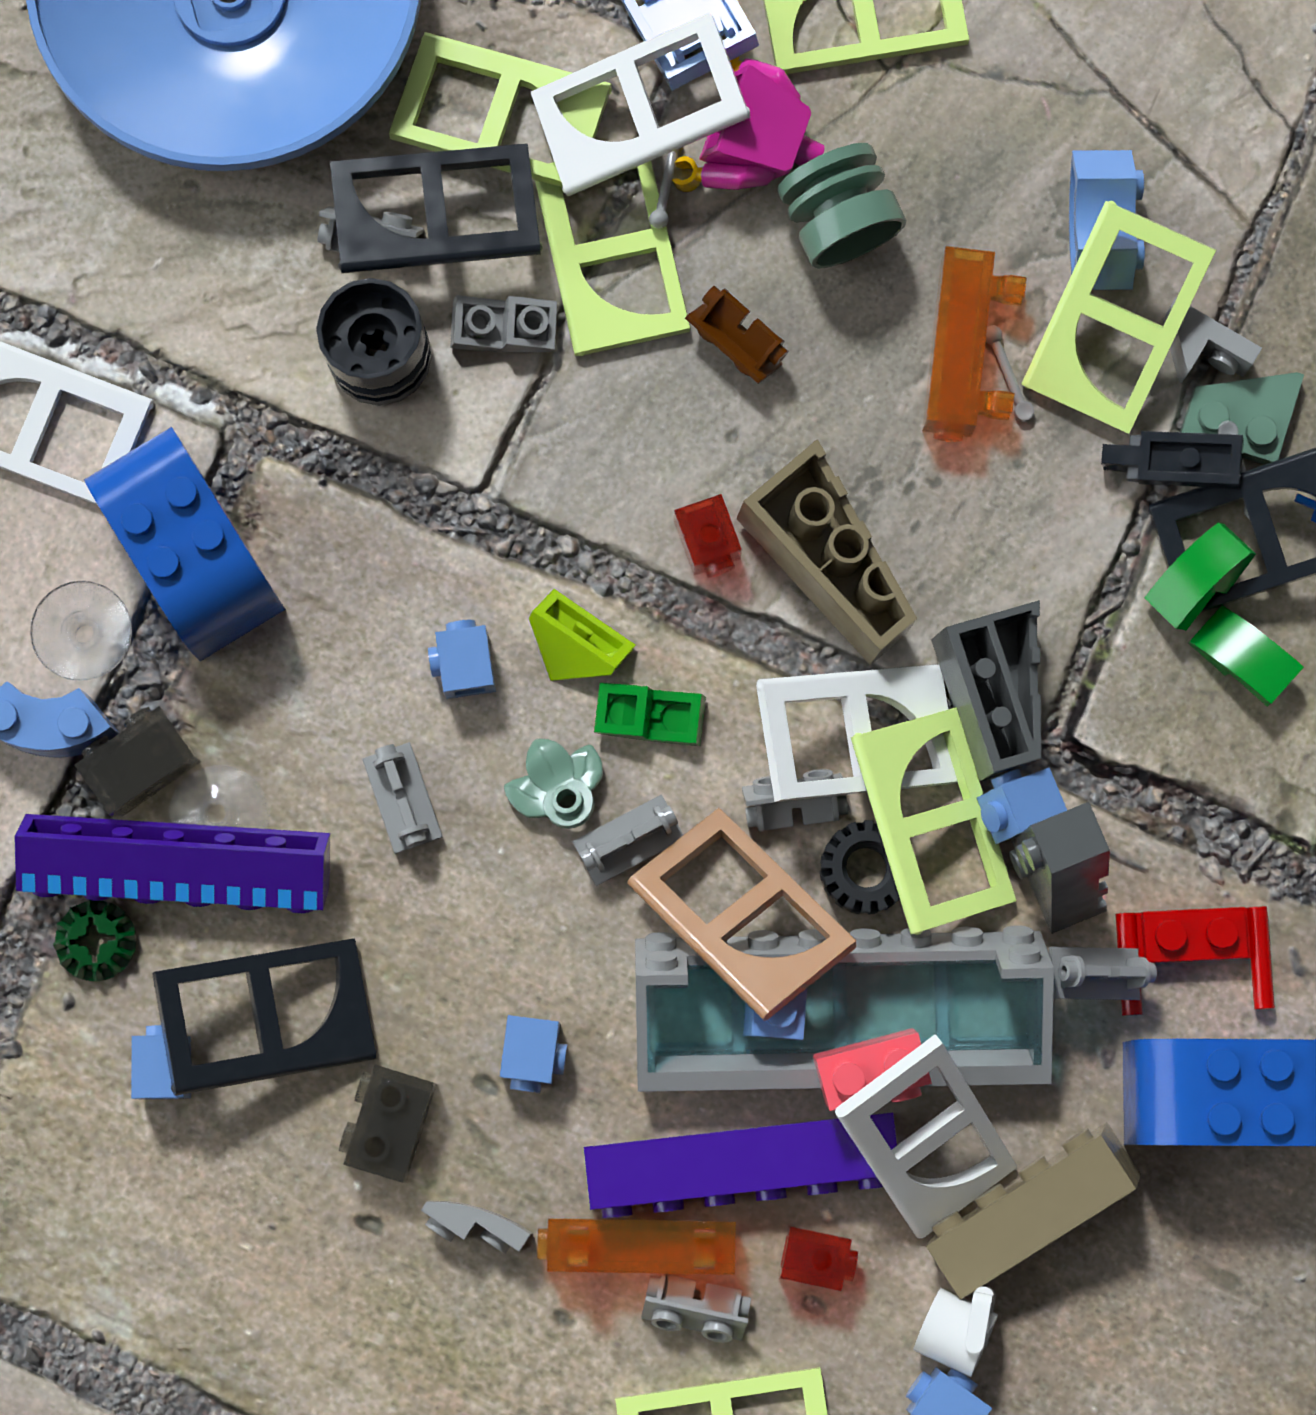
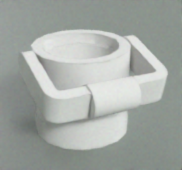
(958, 1329)

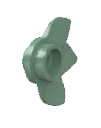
(551, 778)

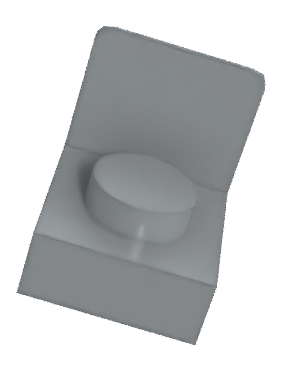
(1204, 335)

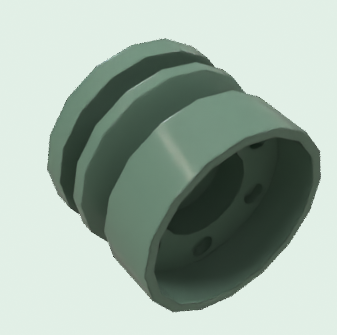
(842, 205)

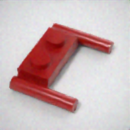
(1201, 937)

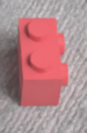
(854, 1066)

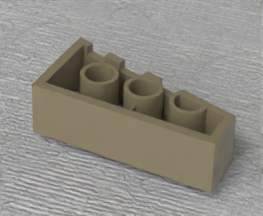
(828, 552)
(1034, 1210)

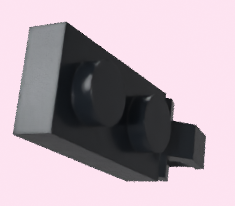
(1178, 459)

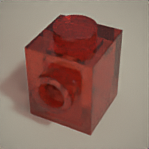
(708, 536)
(817, 1258)

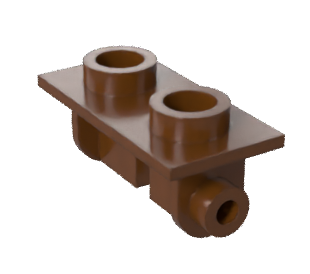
(753, 350)

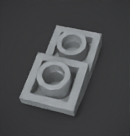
(505, 325)
(459, 1219)

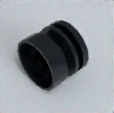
(362, 319)

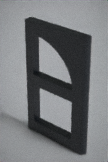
(371, 247)
(1289, 473)
(339, 1040)

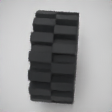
(835, 874)

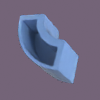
(1099, 178)
(51, 725)

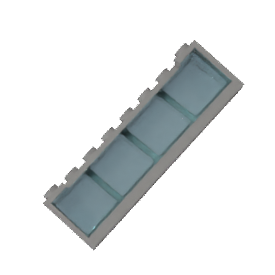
(969, 987)

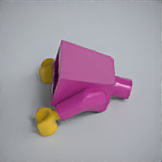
(760, 146)

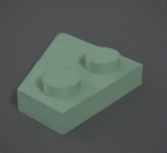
(1257, 407)

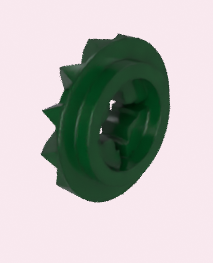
(112, 956)

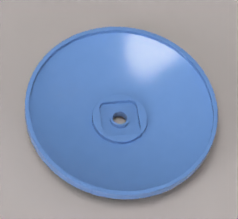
(222, 79)

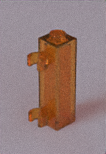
(959, 344)
(638, 1245)

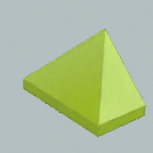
(576, 641)

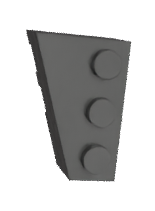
(994, 685)
(1064, 866)

